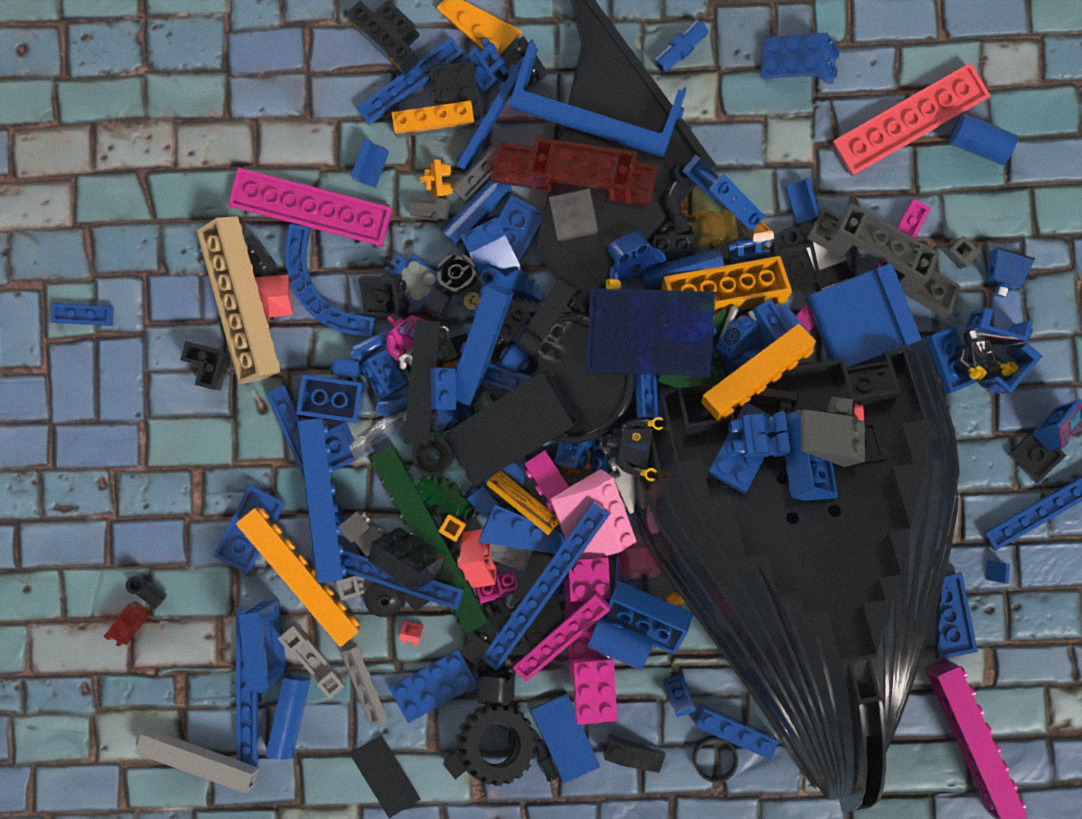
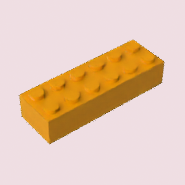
(737, 284)

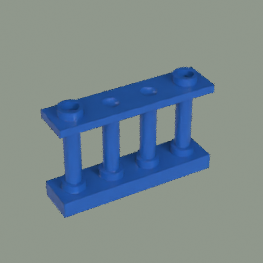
(723, 192)

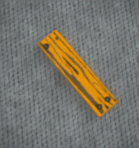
(523, 502)

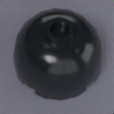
(457, 274)

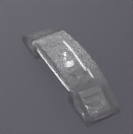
(377, 432)

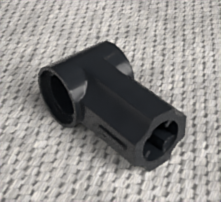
(148, 592)

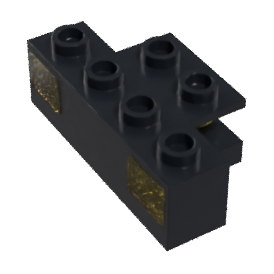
(388, 32)

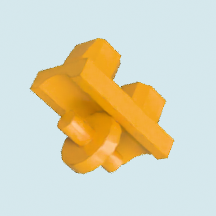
(437, 171)

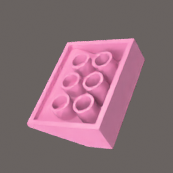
(574, 502)

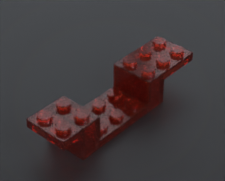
(576, 165)

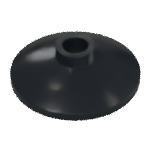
(376, 593)

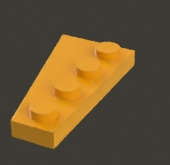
(479, 24)

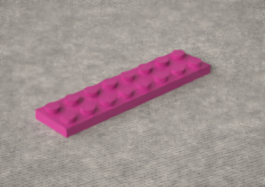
(310, 207)

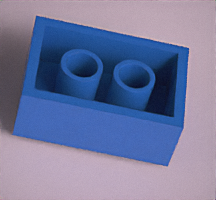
(331, 398)

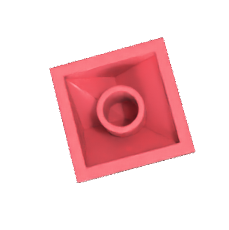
(275, 295)

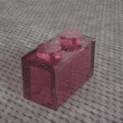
(639, 562)

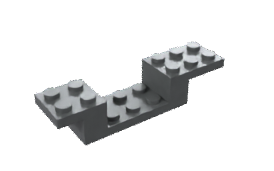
(890, 246)

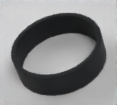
(726, 776)

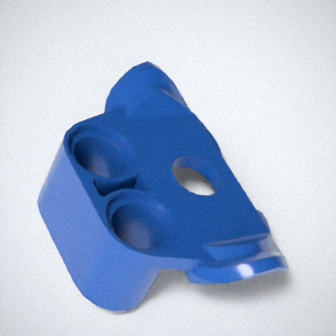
(633, 250)

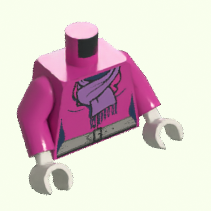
(401, 338)

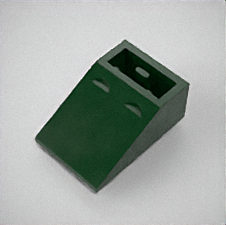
(717, 376)

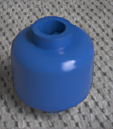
(514, 358)

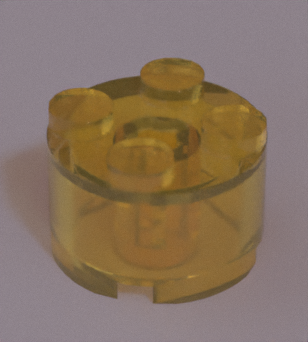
(716, 227)

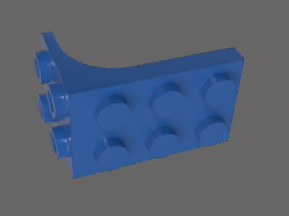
(800, 56)

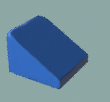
(997, 571)

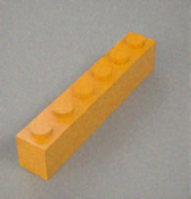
(758, 372)

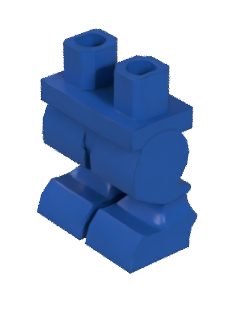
(754, 438)

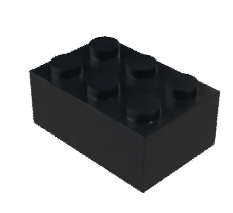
(406, 559)

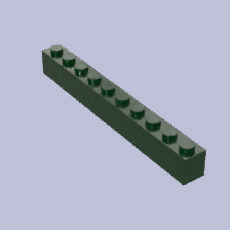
(425, 528)

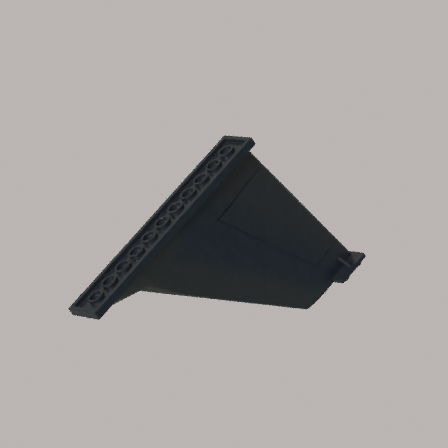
(617, 86)

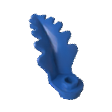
(514, 282)

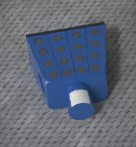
(1007, 270)

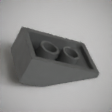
(833, 437)

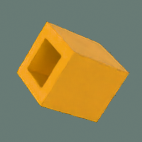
(452, 527)

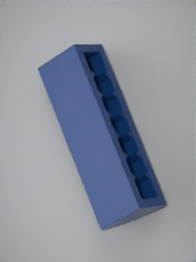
(475, 210)
(709, 259)
(288, 717)

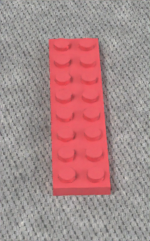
(911, 119)

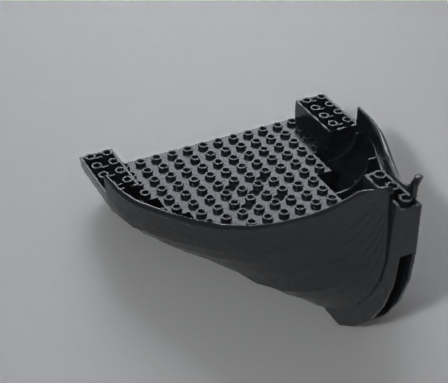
(824, 610)

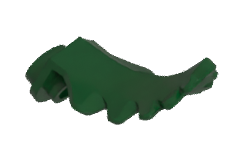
(445, 497)

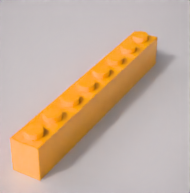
(298, 575)

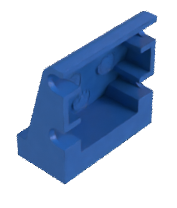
(863, 316)

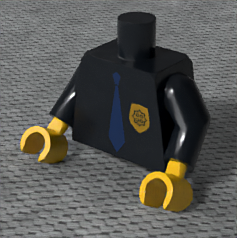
(631, 445)

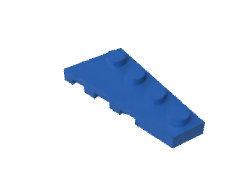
(517, 531)
(954, 624)

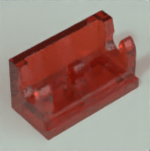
(127, 623)

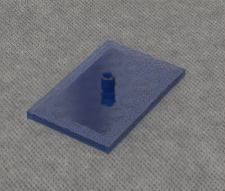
(651, 332)

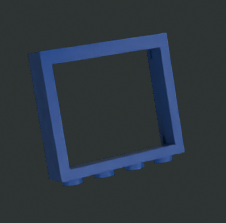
(262, 651)

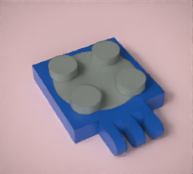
(418, 276)

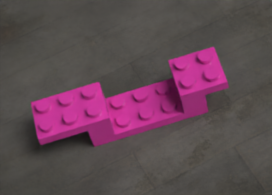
(587, 668)

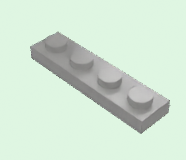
(365, 689)

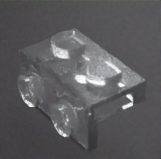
(511, 557)

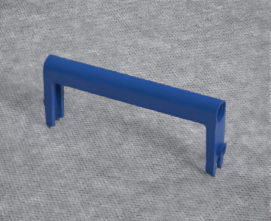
(589, 121)

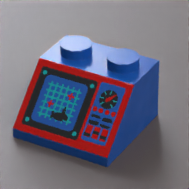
(1060, 425)

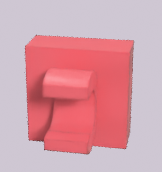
(411, 632)

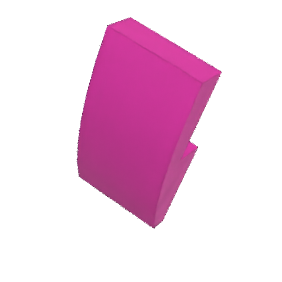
(505, 585)

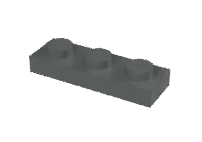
(476, 174)

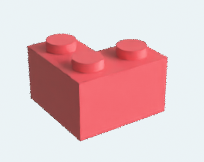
(476, 560)

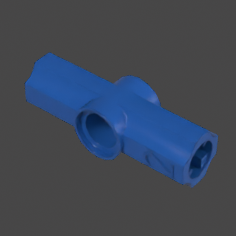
(681, 46)

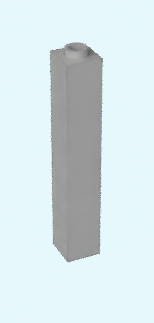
(196, 760)

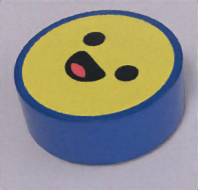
(471, 300)

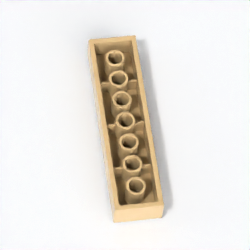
(238, 300)

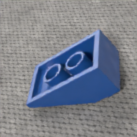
(491, 248)

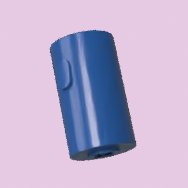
(983, 139)
(620, 643)

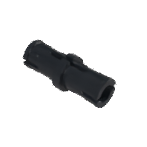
(545, 761)

